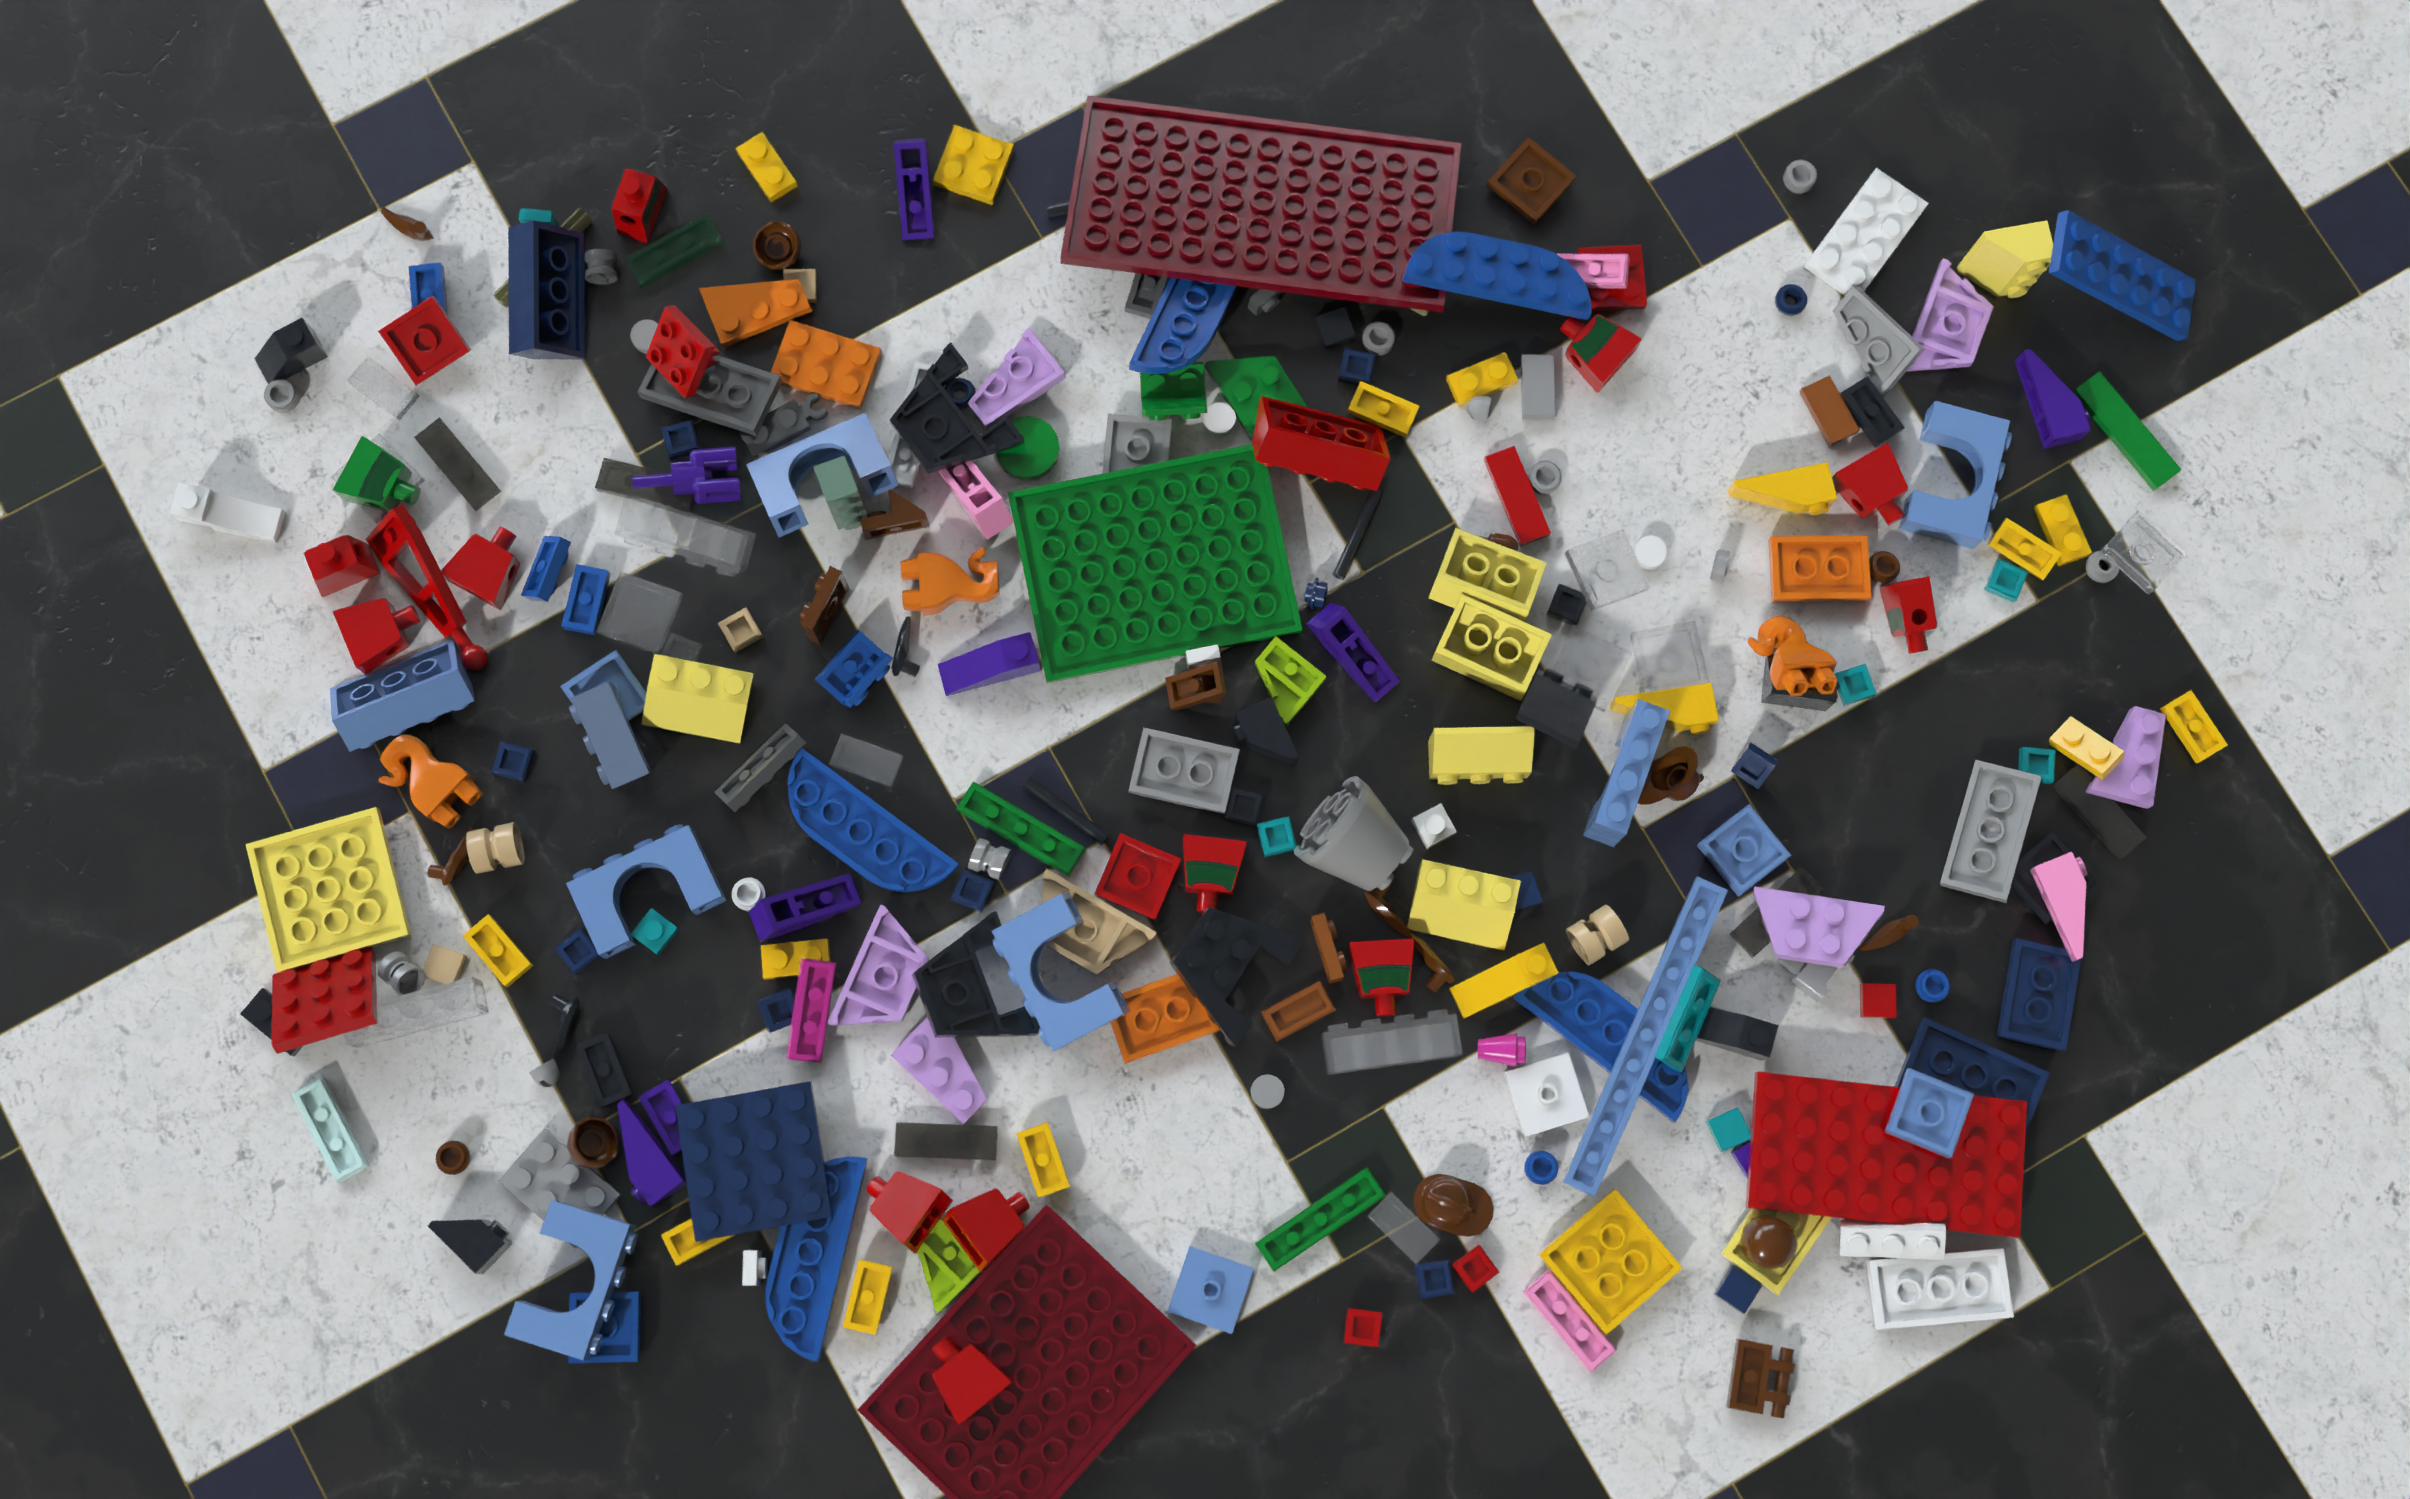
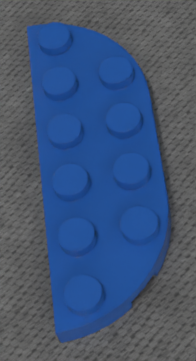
(1499, 273)
(1181, 325)
(862, 830)
(1596, 1024)
(810, 1262)

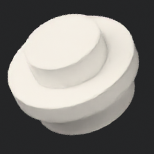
(747, 893)

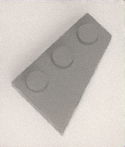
(1878, 339)

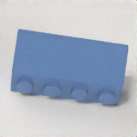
(400, 695)

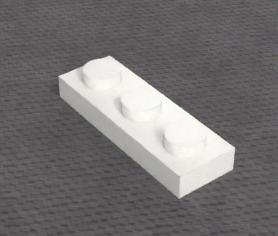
(1892, 1240)

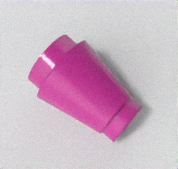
(1503, 1049)

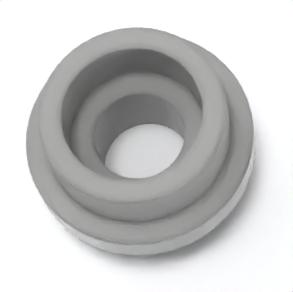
(2094, 570)

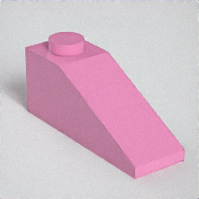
(977, 498)
(2064, 893)

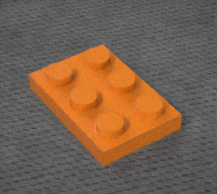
(826, 364)
(1819, 568)
(1160, 1019)

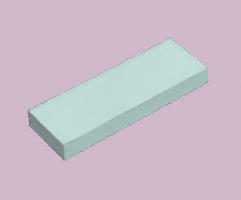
(330, 1129)

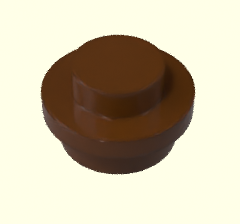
(1884, 567)
(453, 1157)

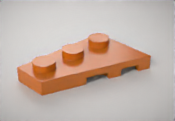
(753, 307)

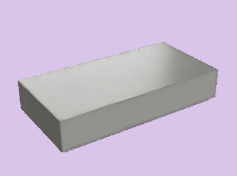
(1537, 387)

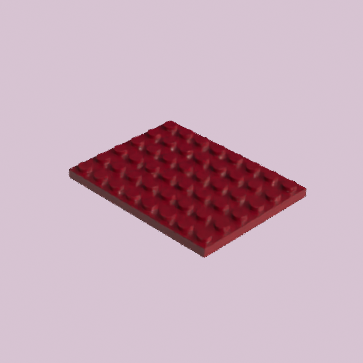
(1079, 1359)

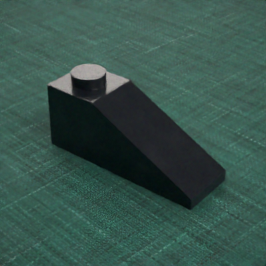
(1738, 1033)

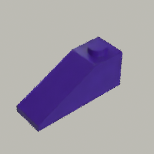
(914, 188)
(2053, 405)
(1353, 650)
(990, 664)
(803, 906)
(647, 1161)

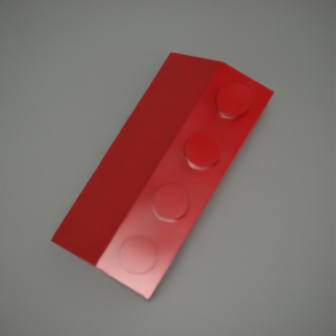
(1319, 444)

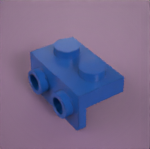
(854, 670)

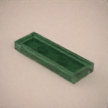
(673, 250)

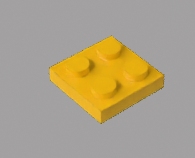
(973, 164)

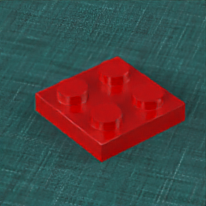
(1620, 298)
(424, 340)
(1137, 877)

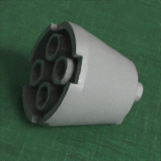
(1354, 838)

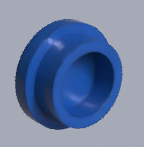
(1932, 985)
(1541, 1167)

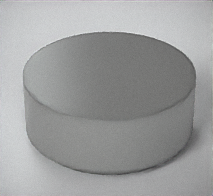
(1800, 176)
(642, 334)
(1378, 338)
(281, 395)
(1544, 477)
(1719, 566)
(1267, 1091)

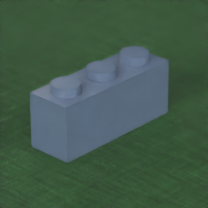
(609, 735)

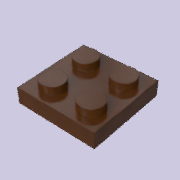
(1531, 181)
(819, 614)

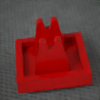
(681, 351)

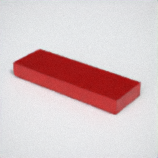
(1517, 496)

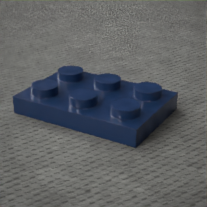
(2038, 995)

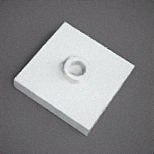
(1546, 1094)

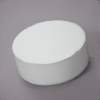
(1219, 419)
(1650, 552)

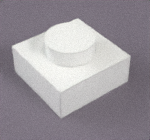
(1202, 656)
(1433, 826)
(753, 1267)

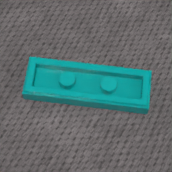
(1687, 1018)

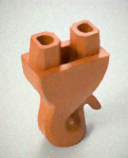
(945, 582)
(1795, 661)
(432, 783)

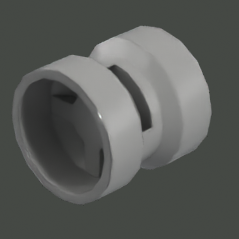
(989, 859)
(401, 973)

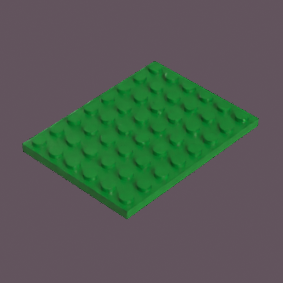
(1154, 562)

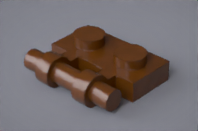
(1750, 1378)

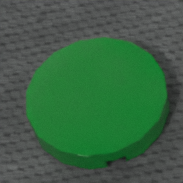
(1036, 455)

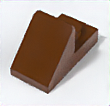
(902, 519)
(1196, 686)

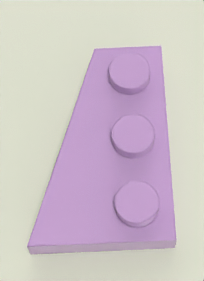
(1017, 382)
(2136, 775)
(941, 1070)

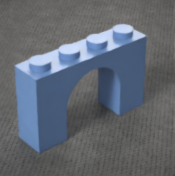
(1982, 442)
(781, 472)
(1637, 744)
(599, 890)
(1022, 945)
(578, 1330)

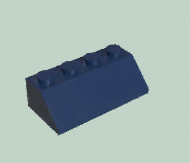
(546, 292)

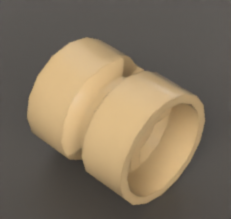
(490, 848)
(1600, 933)

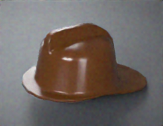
(1672, 777)
(1453, 1205)

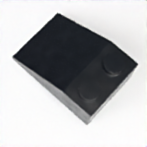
(1557, 707)

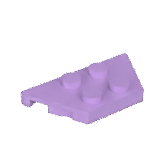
(1950, 322)
(1815, 926)
(881, 976)

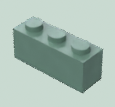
(841, 493)

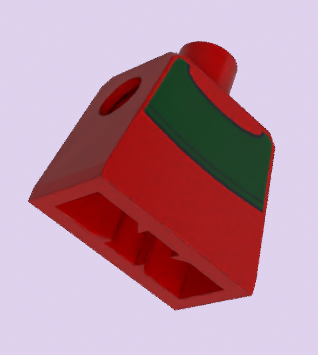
(638, 199)
(1598, 348)
(1910, 611)
(1211, 867)
(1382, 971)

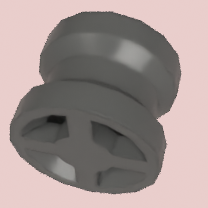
(601, 266)

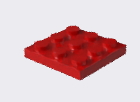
(323, 999)

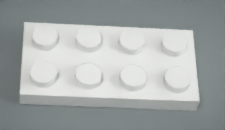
(1866, 234)
(1940, 1291)

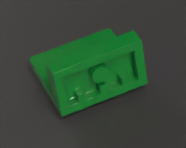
(1174, 393)

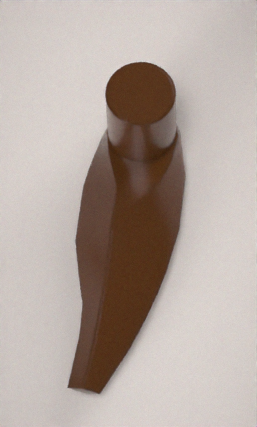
(407, 225)
(454, 865)
(1384, 910)
(1891, 933)
(1441, 971)

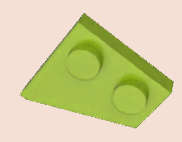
(1288, 678)
(945, 1266)

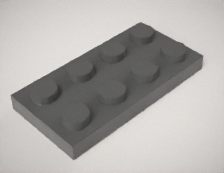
(727, 394)

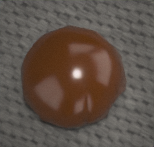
(777, 245)
(593, 1143)
(1769, 1242)

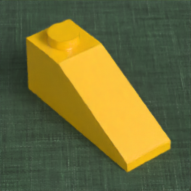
(1791, 490)
(1690, 707)
(1504, 980)

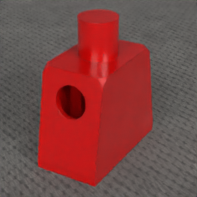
(1873, 485)
(338, 564)
(485, 567)
(375, 631)
(907, 1207)
(986, 1224)
(967, 1378)

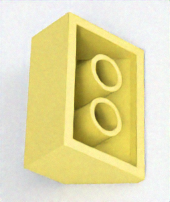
(2009, 259)
(1487, 574)
(1491, 647)
(697, 698)
(1480, 754)
(1463, 905)

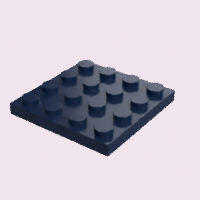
(1973, 1066)
(753, 1161)

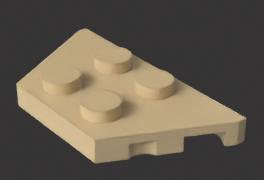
(1103, 936)

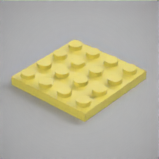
(328, 889)

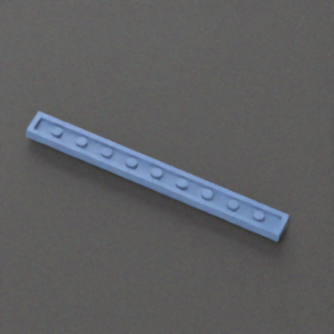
(1644, 1037)

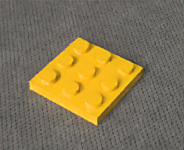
(1610, 1261)

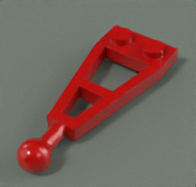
(388, 541)

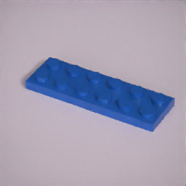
(2122, 275)

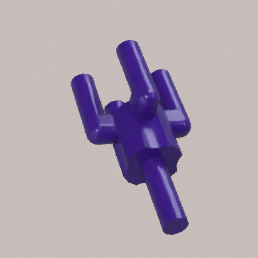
(696, 477)

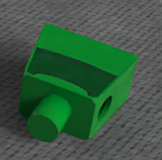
(375, 479)

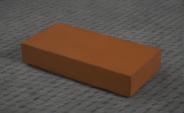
(1829, 411)
(1298, 1011)

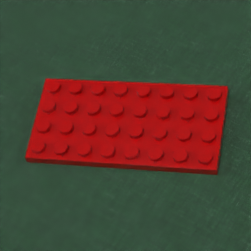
(1827, 1154)

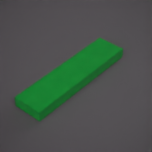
(2126, 431)
(1021, 829)
(1320, 1219)

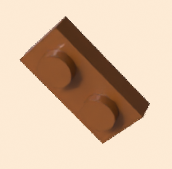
(1333, 961)

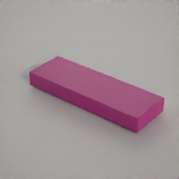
(811, 1010)

